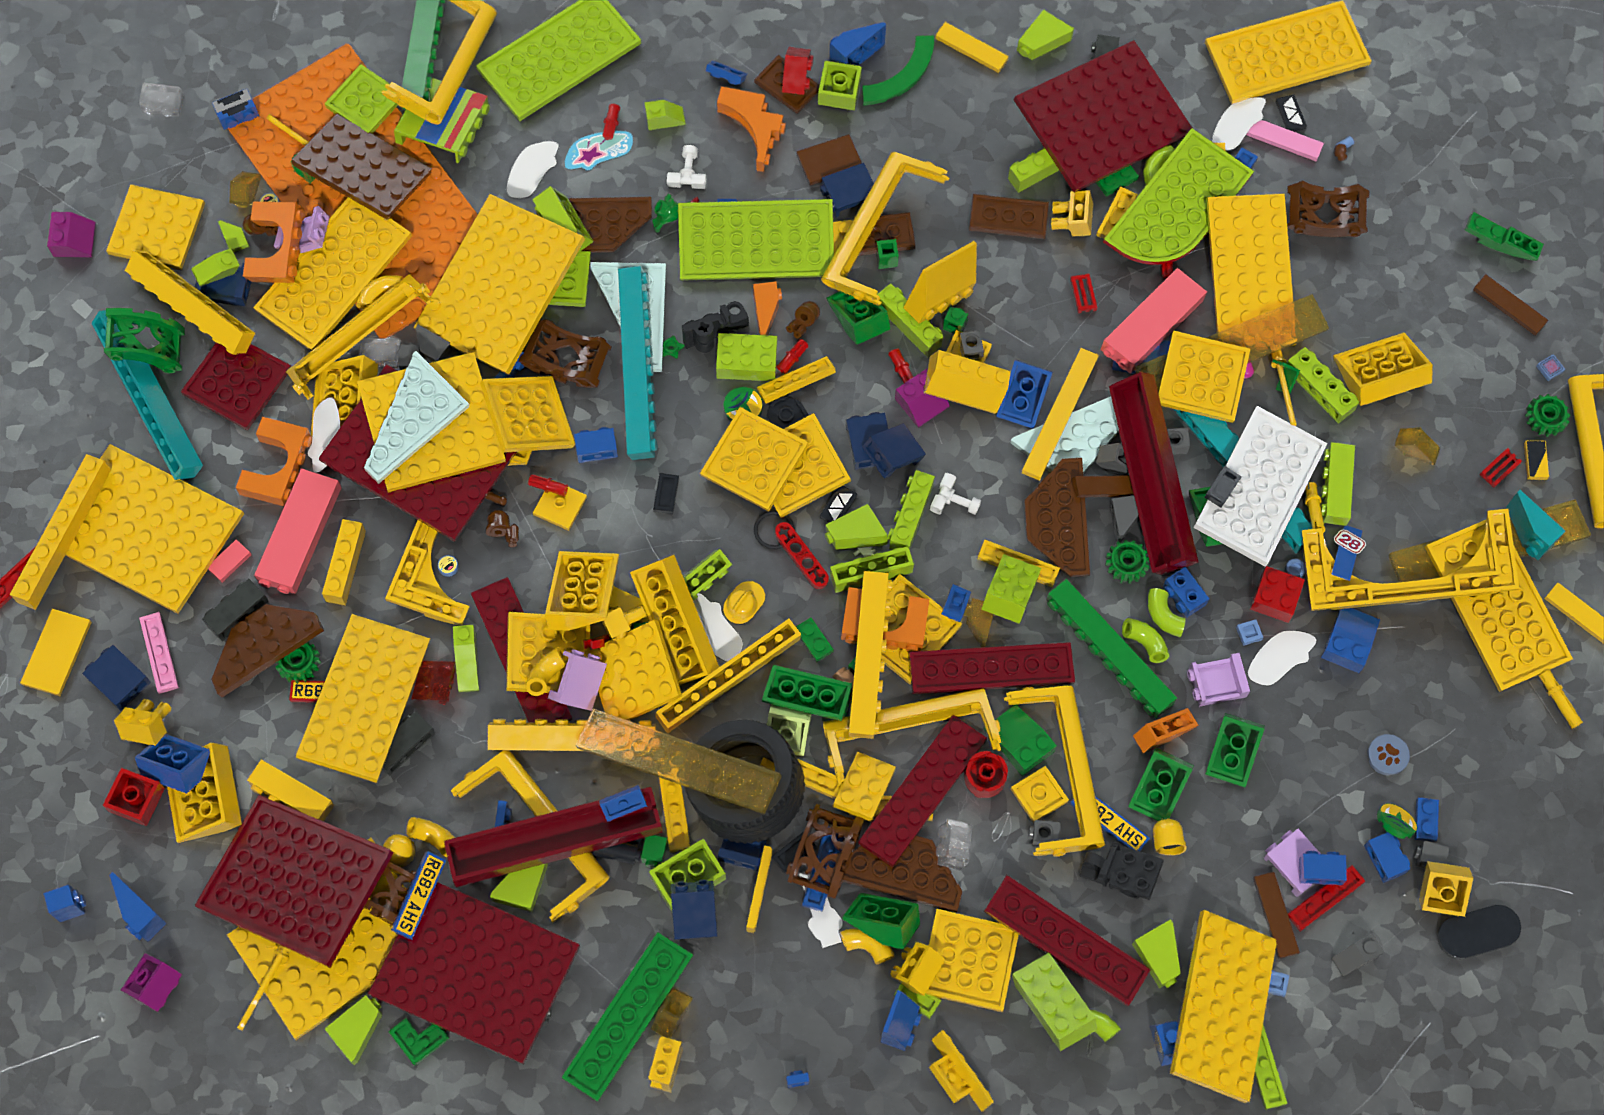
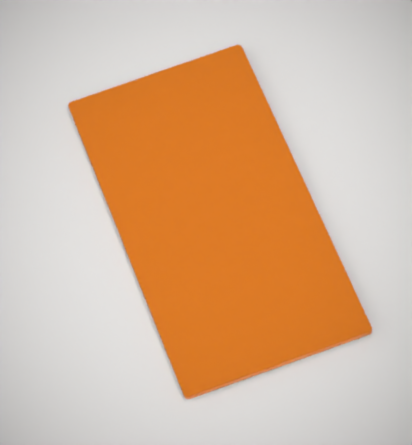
(433, 214)

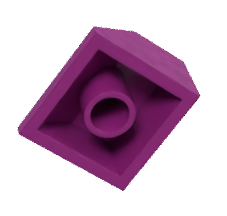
(71, 235)
(916, 403)
(151, 982)

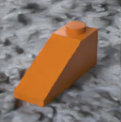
(766, 304)
(1164, 730)

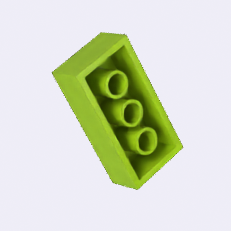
(1054, 1001)

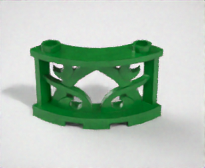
(134, 350)

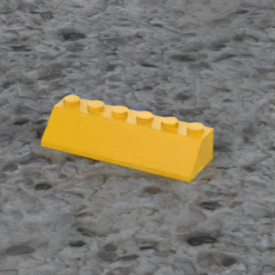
(670, 602)

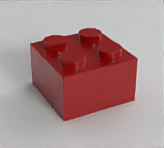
(1277, 594)
(133, 797)

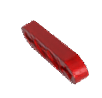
(798, 557)

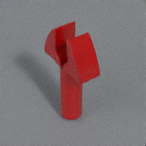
(598, 642)

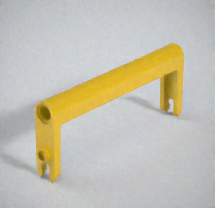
(437, 108)
(866, 219)
(355, 331)
(1589, 439)
(913, 715)
(1077, 768)
(539, 805)

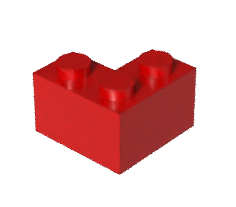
(796, 66)

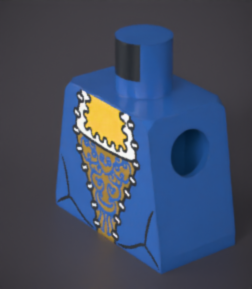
(1164, 1040)

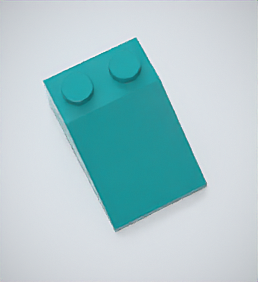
(1534, 526)

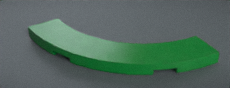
(906, 77)

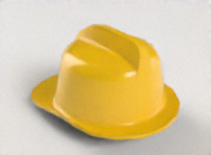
(744, 602)

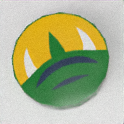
(744, 398)
(1396, 821)

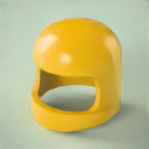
(1168, 833)
(403, 849)

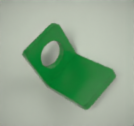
(1290, 374)

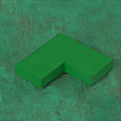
(418, 1046)

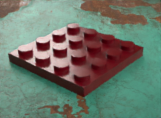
(236, 384)

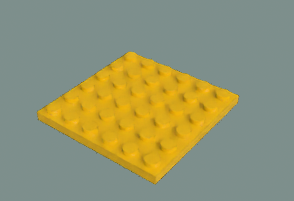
(460, 447)

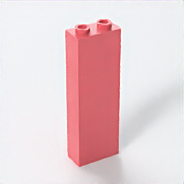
(1153, 320)
(297, 532)

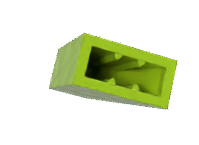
(1044, 35)
(856, 530)
(520, 888)
(1160, 954)
(355, 1028)

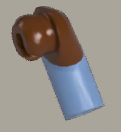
(1341, 148)

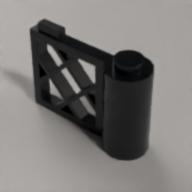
(625, 852)

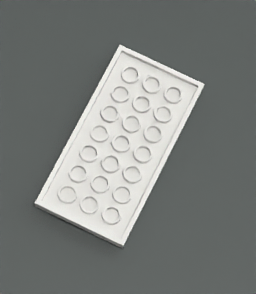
(1274, 470)

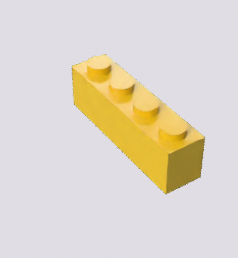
(344, 562)
(289, 791)

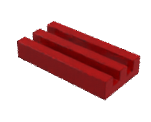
(1086, 307)
(1511, 457)

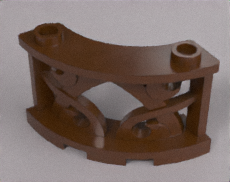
(1316, 227)
(582, 377)
(847, 828)
(390, 910)

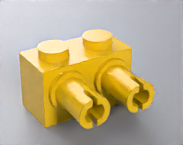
(1080, 214)
(619, 622)
(141, 724)
(919, 968)

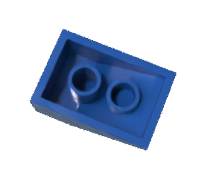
(857, 44)
(1025, 394)
(1351, 639)
(135, 912)
(900, 1022)

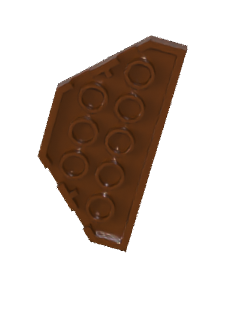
(611, 219)
(1058, 519)
(261, 642)
(913, 876)

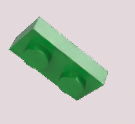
(1116, 180)
(814, 640)

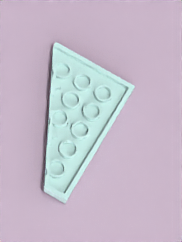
(607, 278)
(418, 413)
(1082, 436)

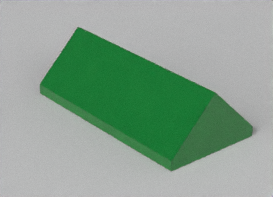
(808, 693)

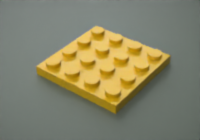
(156, 224)
(1203, 376)
(527, 414)
(754, 459)
(816, 472)
(937, 632)
(530, 641)
(637, 673)
(976, 960)

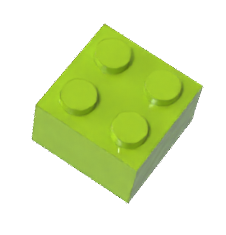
(839, 85)

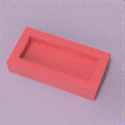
(229, 561)

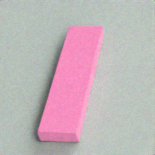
(1286, 139)
(159, 652)

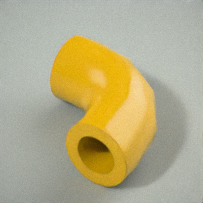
(376, 289)
(545, 670)
(428, 832)
(856, 939)

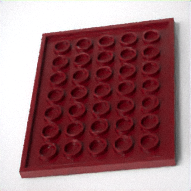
(1103, 115)
(440, 504)
(294, 880)
(477, 972)

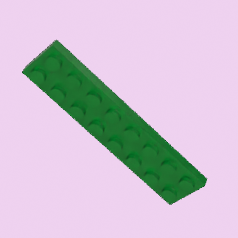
(627, 1017)

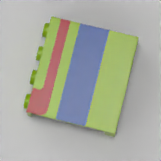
(456, 128)

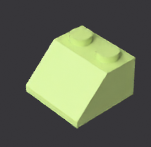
(793, 726)

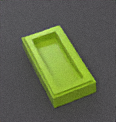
(927, 1003)

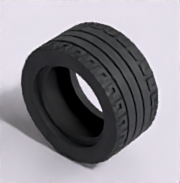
(742, 824)

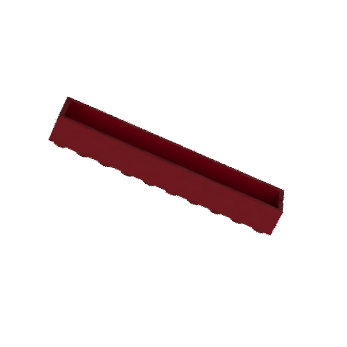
(1153, 474)
(546, 840)

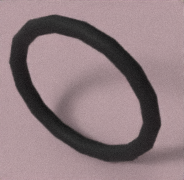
(756, 529)

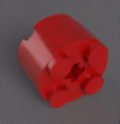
(990, 764)

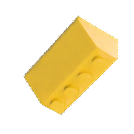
(966, 381)

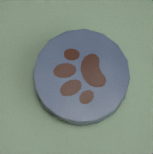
(1388, 754)

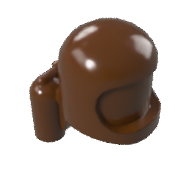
(254, 229)
(805, 316)
(500, 526)

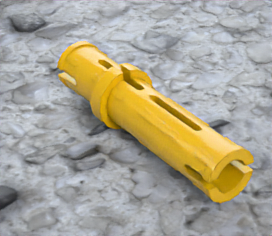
(1313, 502)
(1558, 695)

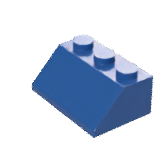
(173, 763)

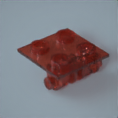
(434, 681)

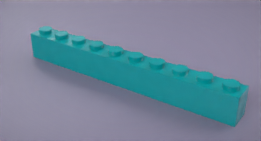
(636, 363)
(154, 409)
(1221, 443)

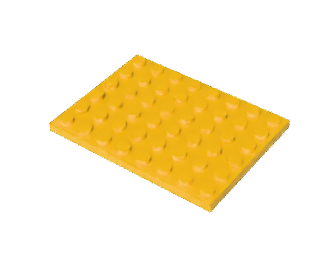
(500, 283)
(152, 531)
(310, 992)

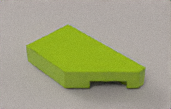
(234, 236)

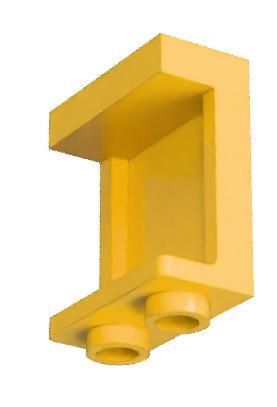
(665, 1064)

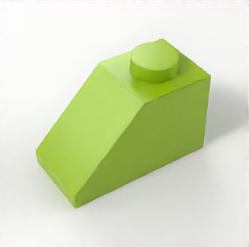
(663, 114)
(216, 267)

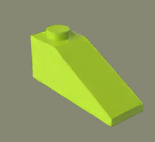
(466, 658)

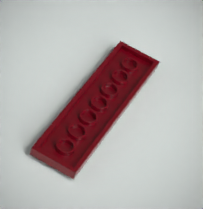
(493, 605)
(991, 667)
(922, 791)
(1067, 940)

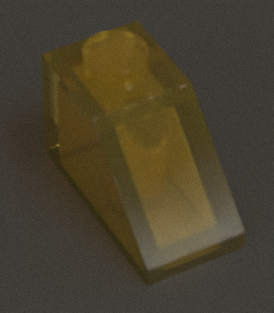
(244, 189)
(1417, 445)
(978, 621)
(671, 1013)

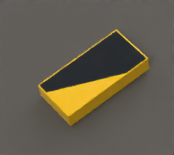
(1536, 460)

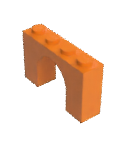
(282, 265)
(278, 486)
(907, 636)

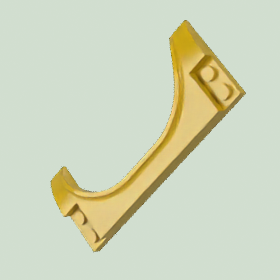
(1488, 572)
(414, 580)

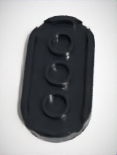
(785, 412)
(1479, 931)

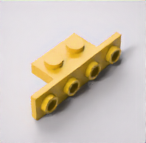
(956, 1075)

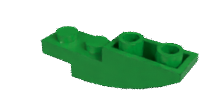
(1503, 240)

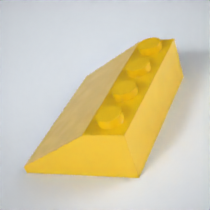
(943, 284)
(1384, 368)
(341, 384)
(580, 589)
(211, 804)

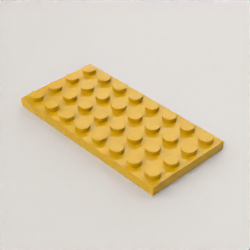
(1287, 51)
(1248, 256)
(332, 277)
(1507, 627)
(363, 698)
(1224, 1006)

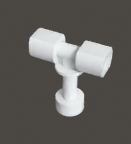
(687, 175)
(947, 495)

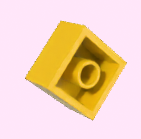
(1446, 888)

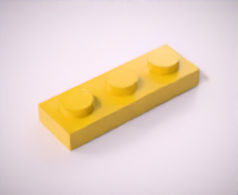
(1119, 206)

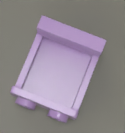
(312, 229)
(580, 680)
(1218, 680)
(1286, 858)

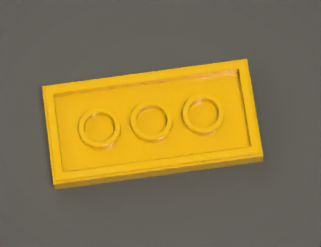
(56, 652)

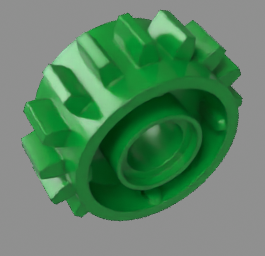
(1540, 422)
(1129, 551)
(302, 670)

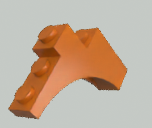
(752, 113)

